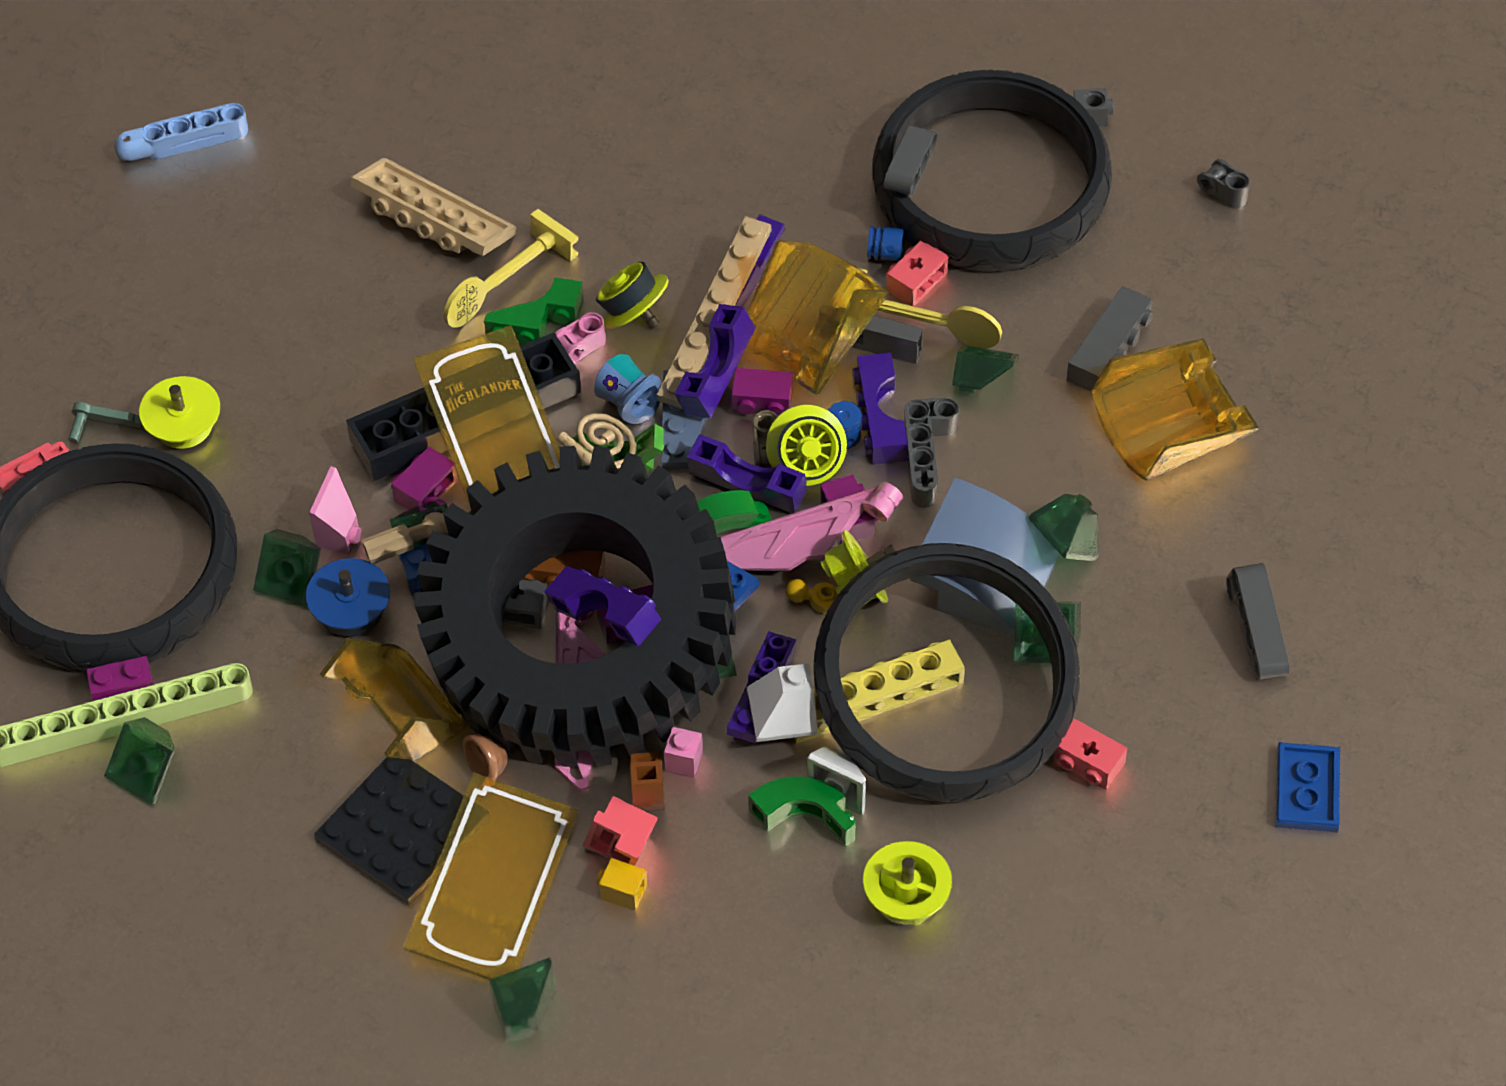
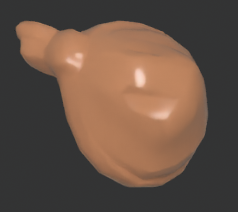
(485, 755)

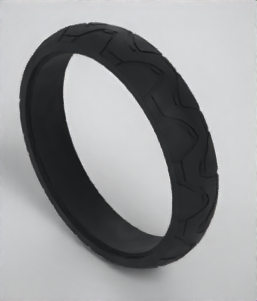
(999, 91)
(116, 464)
(982, 567)

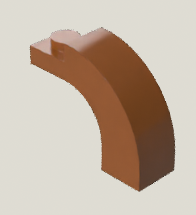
(647, 781)

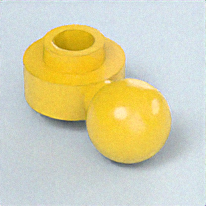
(798, 591)

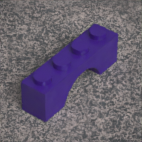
(729, 336)
(885, 434)
(719, 465)
(579, 593)

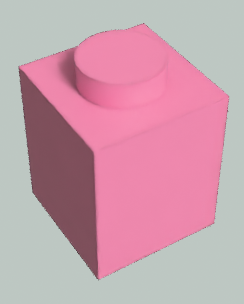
(683, 752)

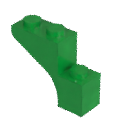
(530, 319)

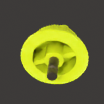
(848, 560)
(907, 882)

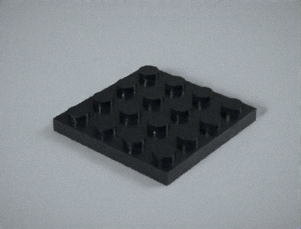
(394, 826)

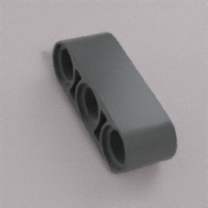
(910, 160)

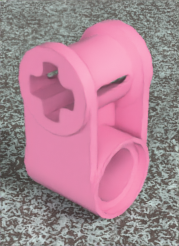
(583, 336)

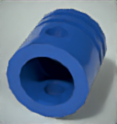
(885, 244)
(850, 419)

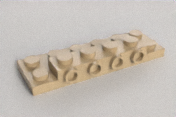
(430, 209)

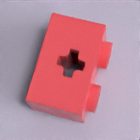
(916, 273)
(1090, 754)

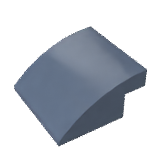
(993, 524)

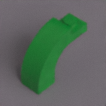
(734, 510)
(804, 797)

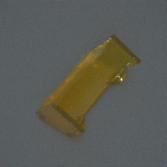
(400, 692)

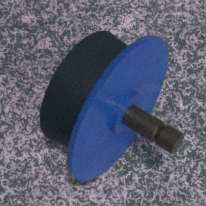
(348, 596)

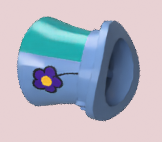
(628, 389)

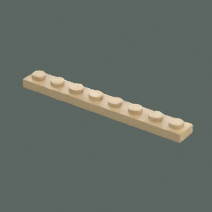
(723, 290)

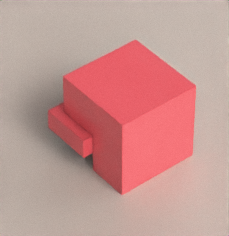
(620, 831)

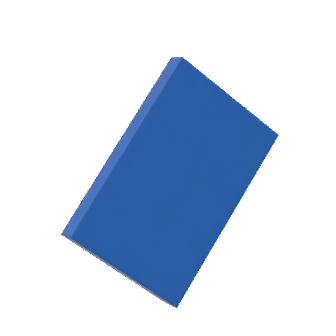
(1308, 787)

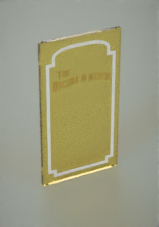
(487, 407)
(491, 879)

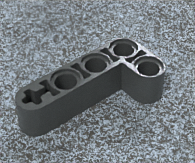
(922, 421)
(1253, 594)

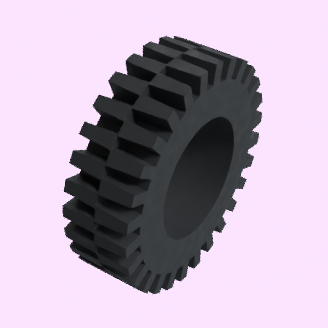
(558, 513)

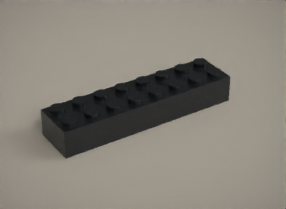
(401, 429)

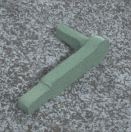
(84, 412)

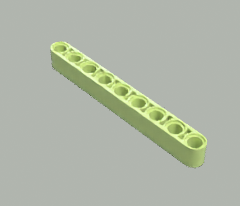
(130, 706)

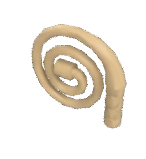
(604, 439)

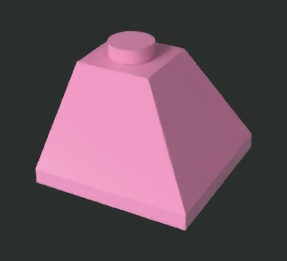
(333, 516)

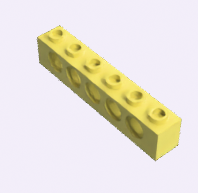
(893, 693)

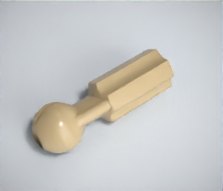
(401, 538)

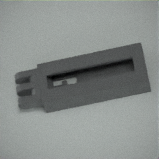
(891, 337)

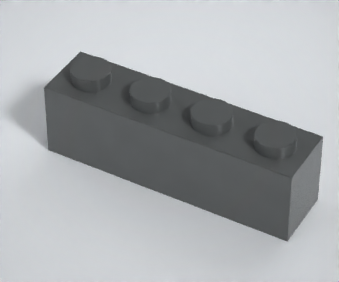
(1110, 336)

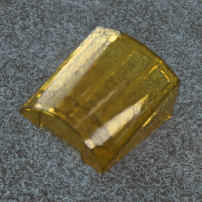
(810, 311)
(1167, 407)

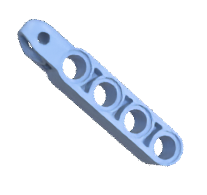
(184, 133)

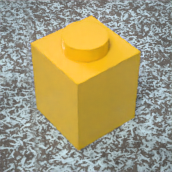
(622, 883)

